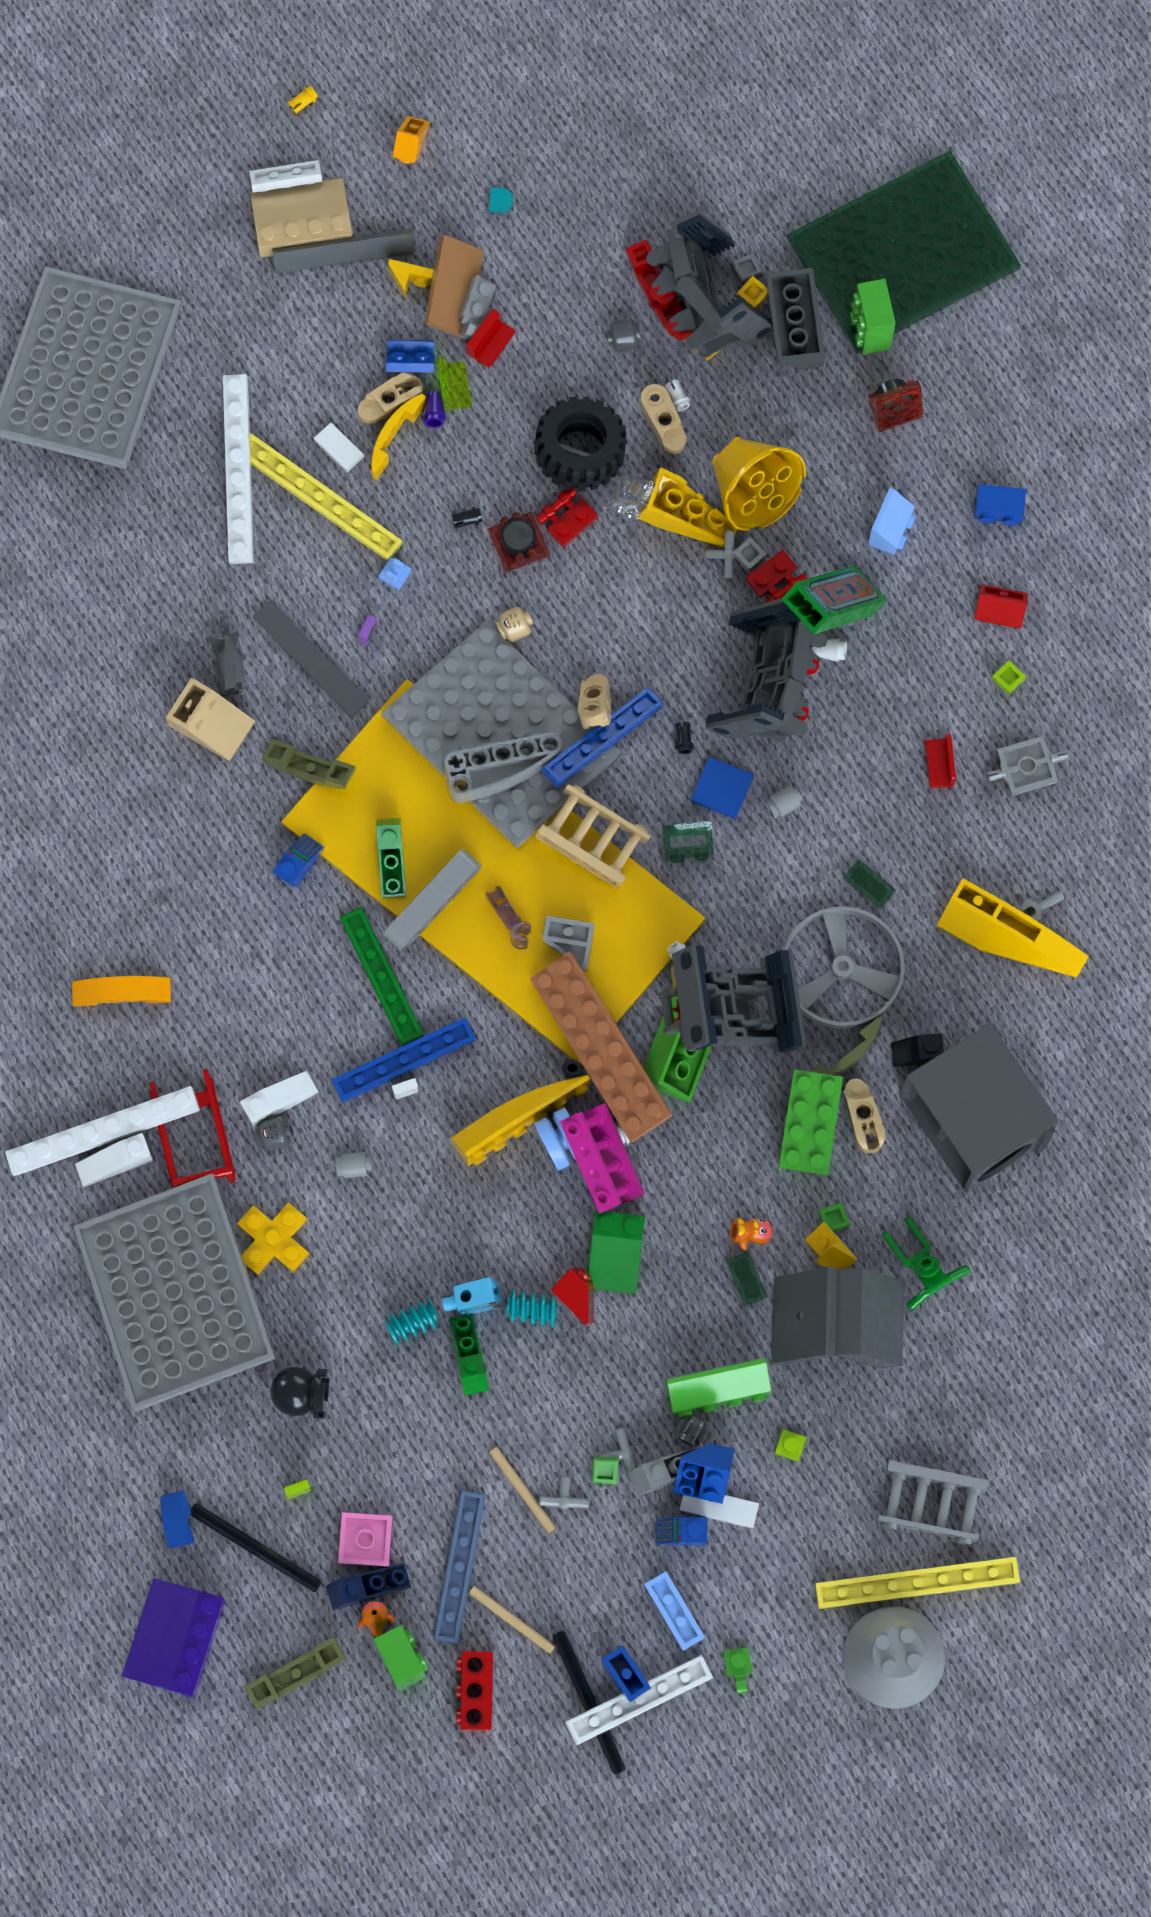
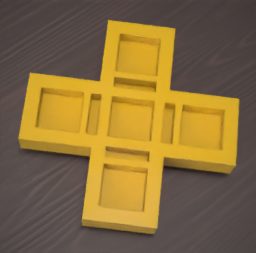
(273, 1238)

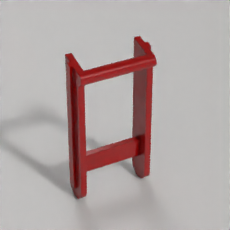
(204, 1099)

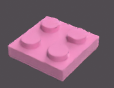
(365, 1539)

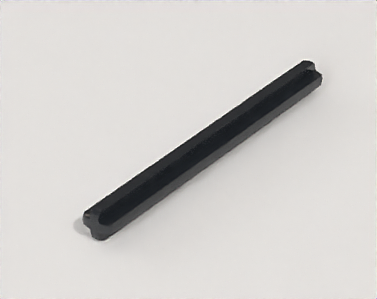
(255, 1547)
(587, 1699)

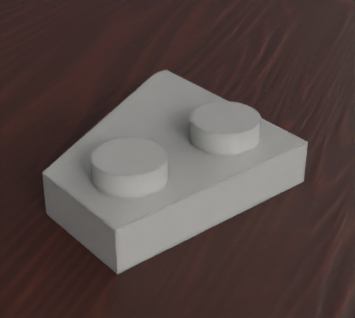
(569, 935)

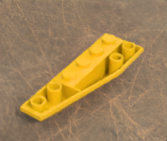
(1007, 932)
(513, 1118)

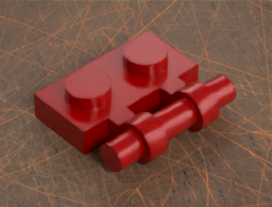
(571, 522)
(772, 573)

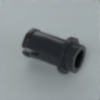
(467, 518)
(684, 742)
(571, 1064)

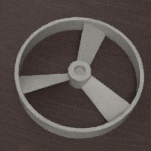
(843, 966)

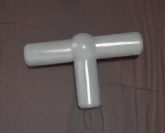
(726, 554)
(625, 1452)
(563, 1500)

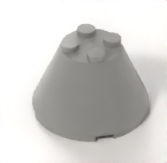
(894, 1657)

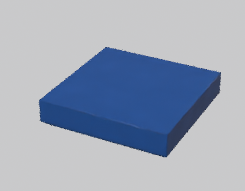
(722, 788)

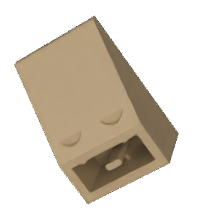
(209, 719)

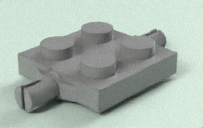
(1027, 766)

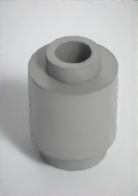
(783, 802)
(354, 1165)

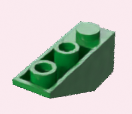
(391, 857)
(469, 1354)

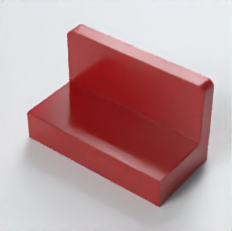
(489, 339)
(1001, 606)
(940, 762)

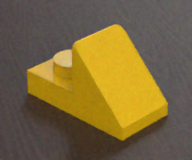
(405, 272)
(830, 1248)

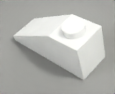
(278, 1098)
(114, 1160)

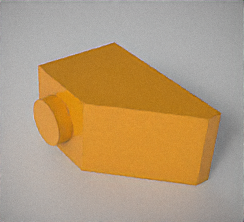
(410, 139)

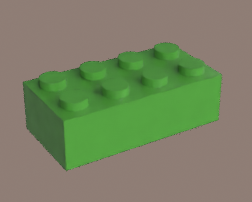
(810, 1122)

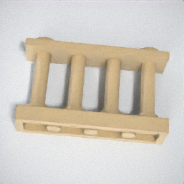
(571, 848)

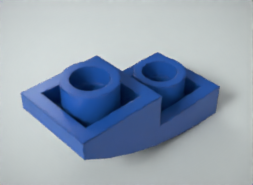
(174, 1517)

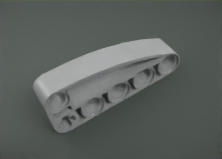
(495, 773)

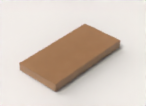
(452, 275)

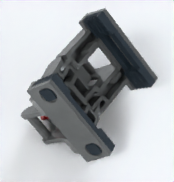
(687, 273)

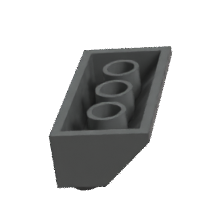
(796, 318)

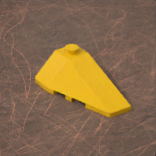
(682, 511)

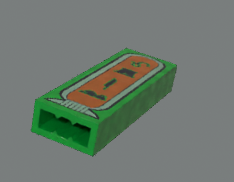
(834, 599)

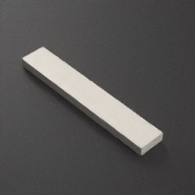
(621, 1710)

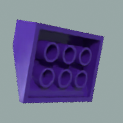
(174, 1637)

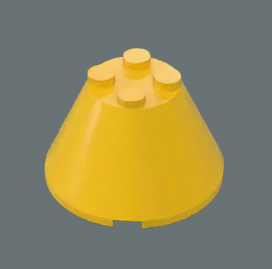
(757, 482)

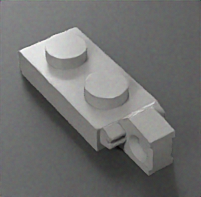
(475, 305)

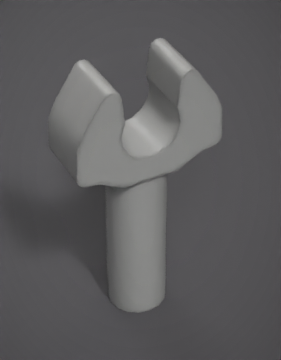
(1040, 906)

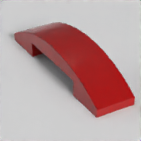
(646, 276)

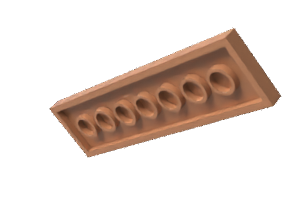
(601, 1047)

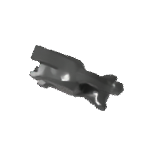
(228, 661)

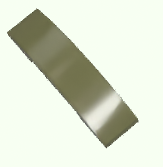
(308, 767)
(867, 1037)
(295, 1673)

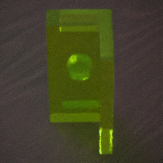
(453, 384)

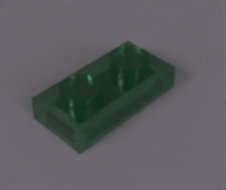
(869, 884)
(746, 1279)

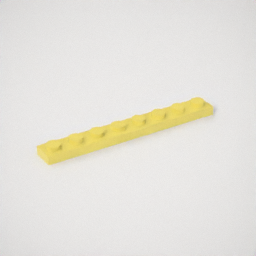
(323, 499)
(917, 1583)

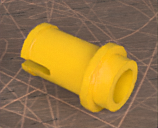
(303, 99)

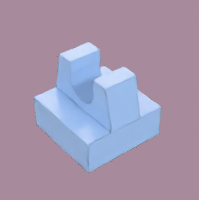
(395, 573)

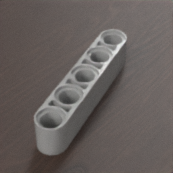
(432, 900)

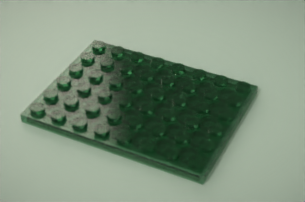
(917, 233)

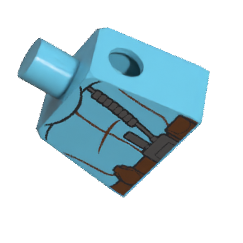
(484, 1296)

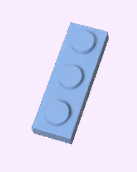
(674, 1611)

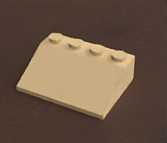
(300, 215)

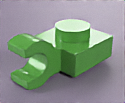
(738, 1665)

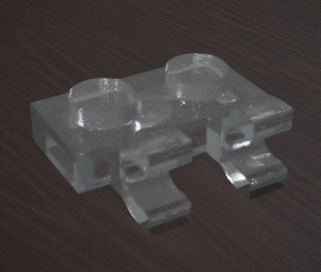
(631, 494)

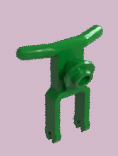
(924, 1266)

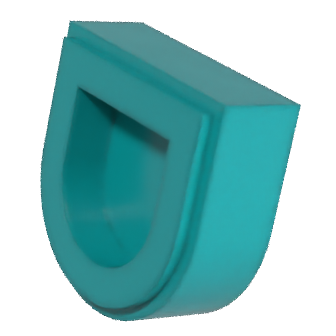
(500, 200)

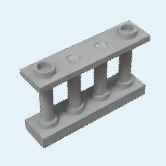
(948, 1482)

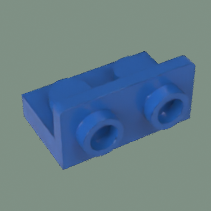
(410, 356)

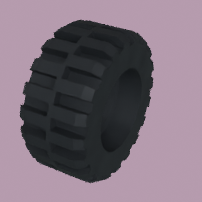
(587, 417)

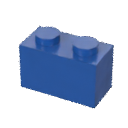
(1000, 504)

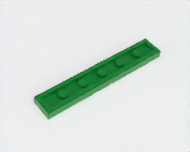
(381, 976)

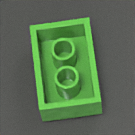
(872, 316)
(398, 1654)

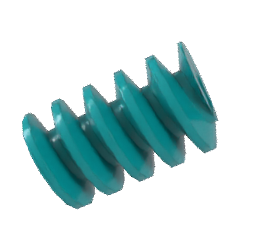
(532, 1308)
(412, 1321)

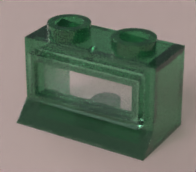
(687, 841)

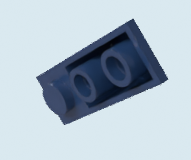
(367, 1586)

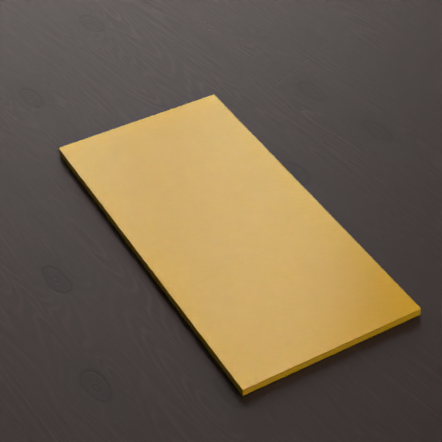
(396, 781)

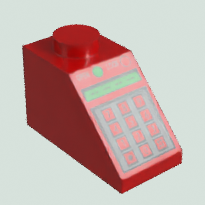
(577, 1293)

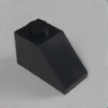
(916, 1049)

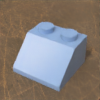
(892, 522)

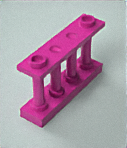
(602, 1158)

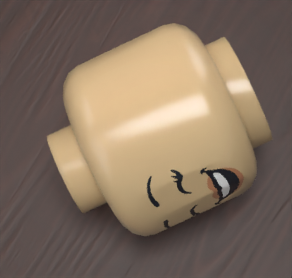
(514, 624)

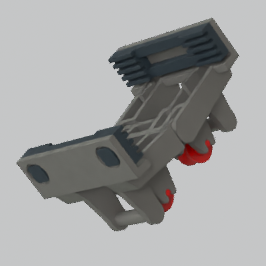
(772, 674)
(727, 1016)

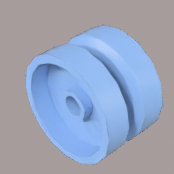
(555, 1139)

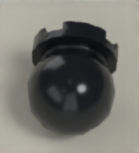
(299, 1391)

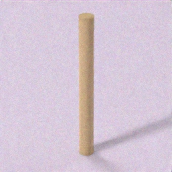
(522, 1490)
(512, 1619)

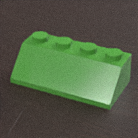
(671, 1066)
(718, 1387)

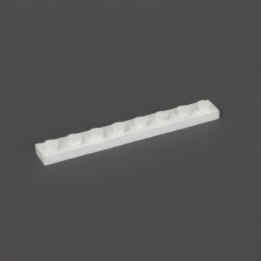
(238, 469)
(102, 1131)

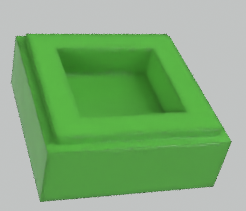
(834, 1217)
(605, 1470)

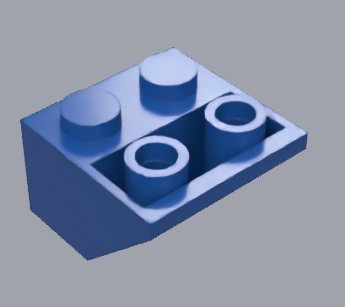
(705, 1473)

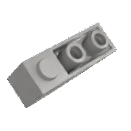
(658, 1473)

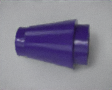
(434, 411)

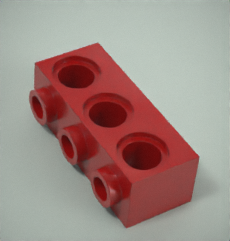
(483, 1703)

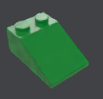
(616, 1251)

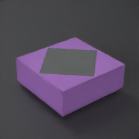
(367, 630)

